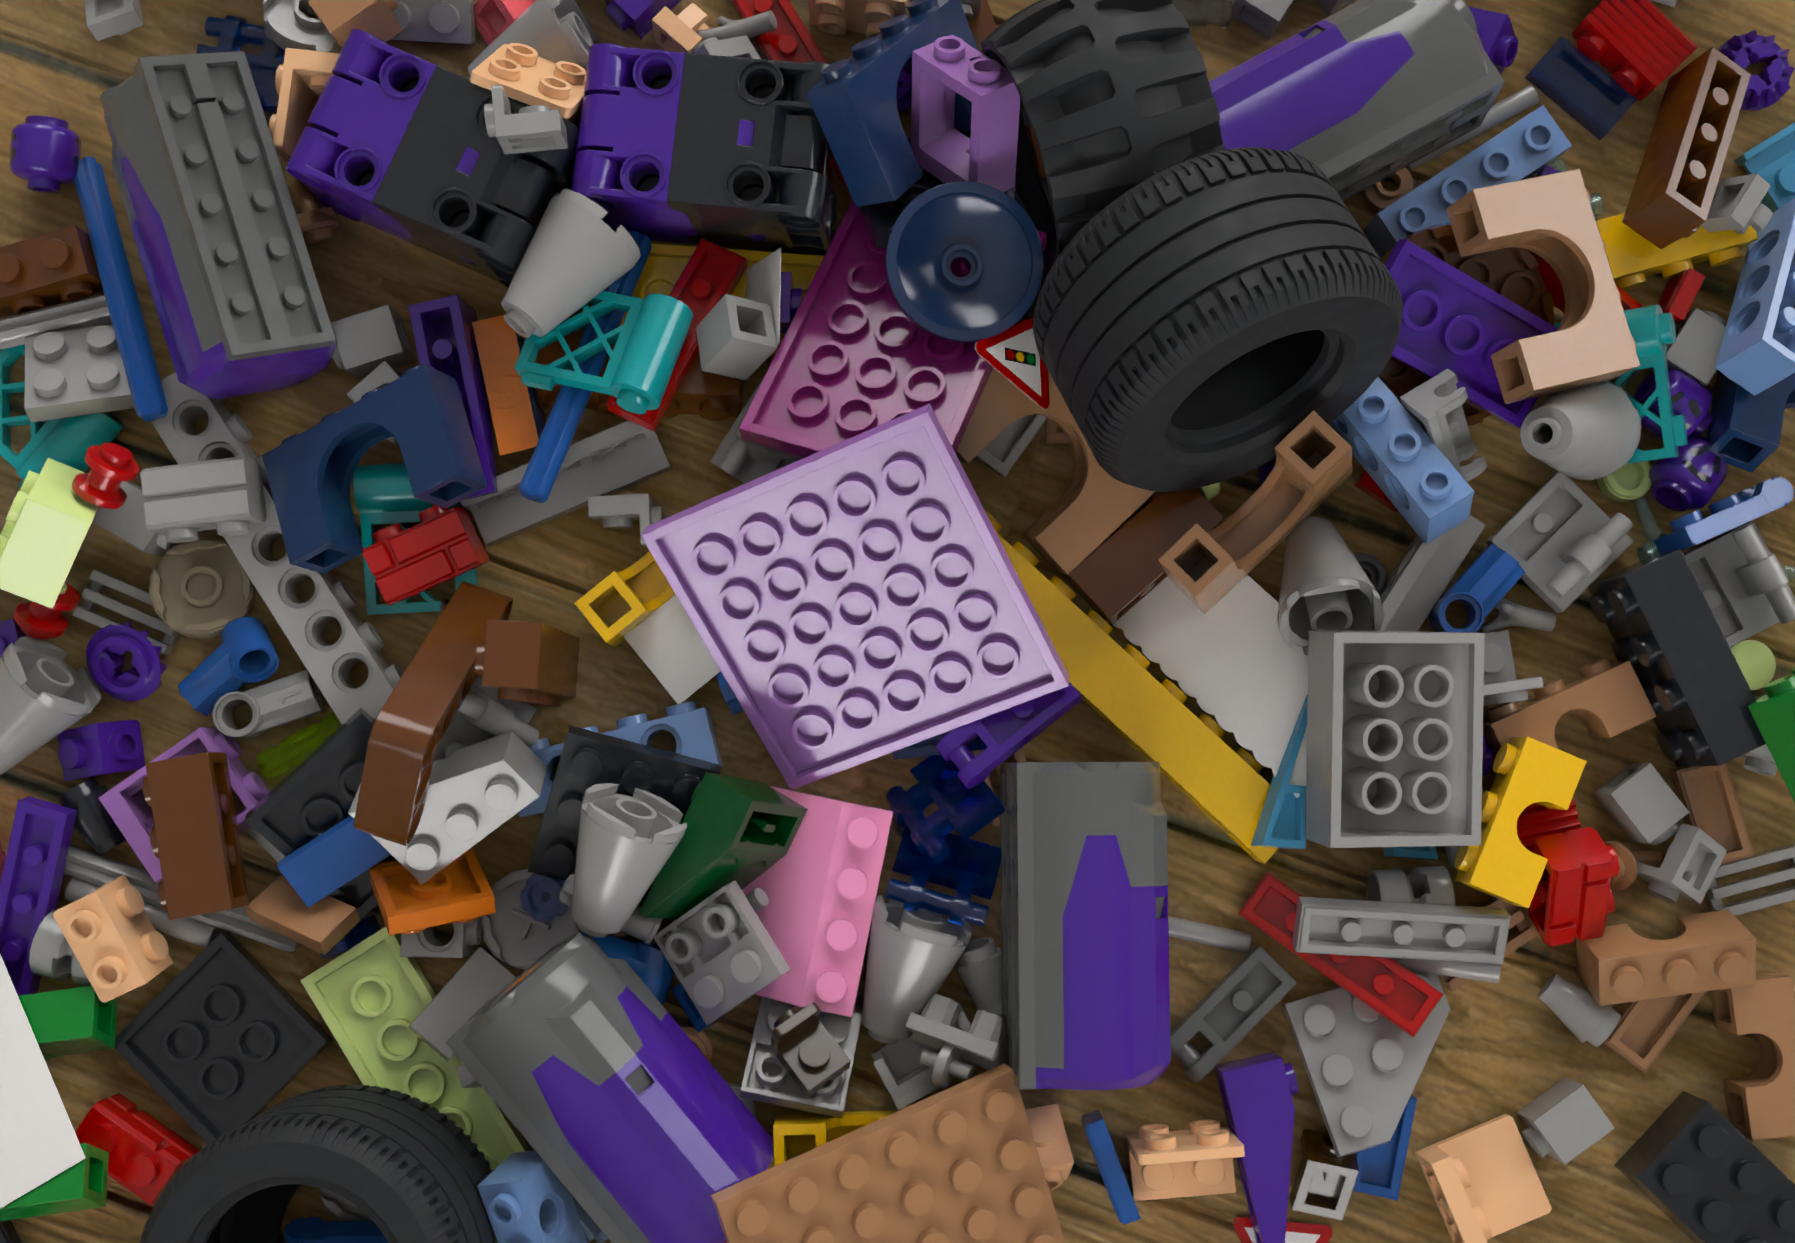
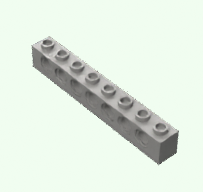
(279, 579)

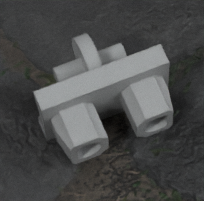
(937, 1031)

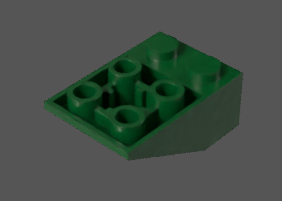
(731, 834)

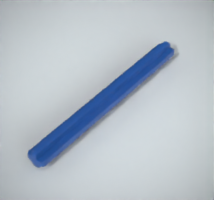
(120, 291)
(572, 401)

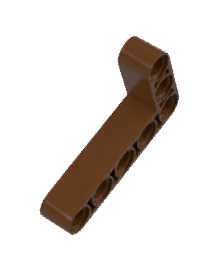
(419, 714)

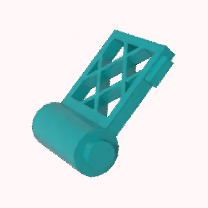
(1651, 334)
(642, 353)
(57, 439)
(386, 497)

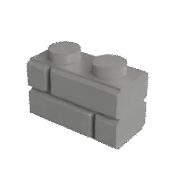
(203, 497)

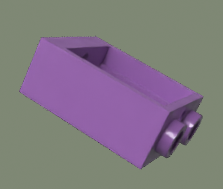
(939, 148)
(135, 816)

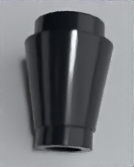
(92, 818)

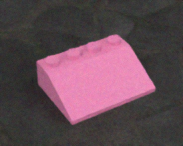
(824, 901)

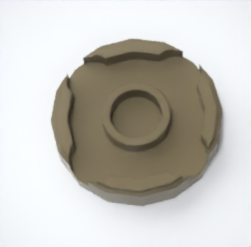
(200, 588)

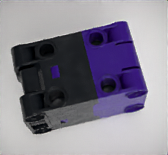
(706, 149)
(414, 159)

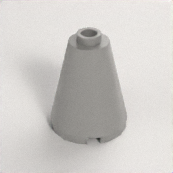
(550, 27)
(566, 264)
(1583, 431)
(1324, 586)
(39, 697)
(619, 854)
(905, 965)

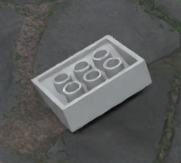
(1394, 738)

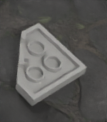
(1361, 1063)

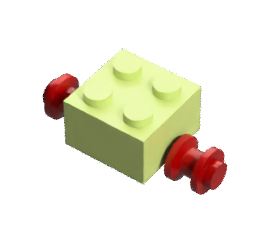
(48, 530)

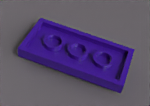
(1457, 326)

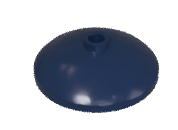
(984, 232)

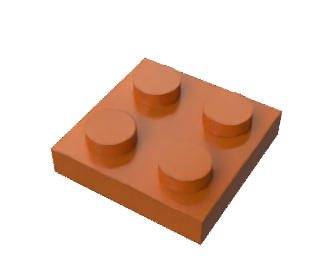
(452, 895)

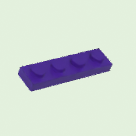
(31, 882)

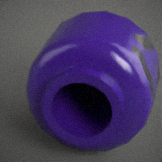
(45, 153)
(1687, 398)
(1690, 478)

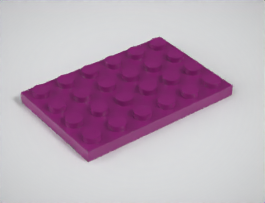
(859, 358)

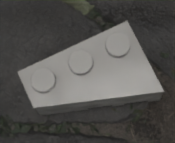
(467, 801)

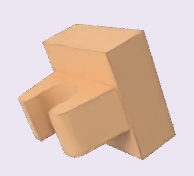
(679, 31)

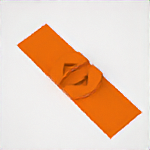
(506, 393)

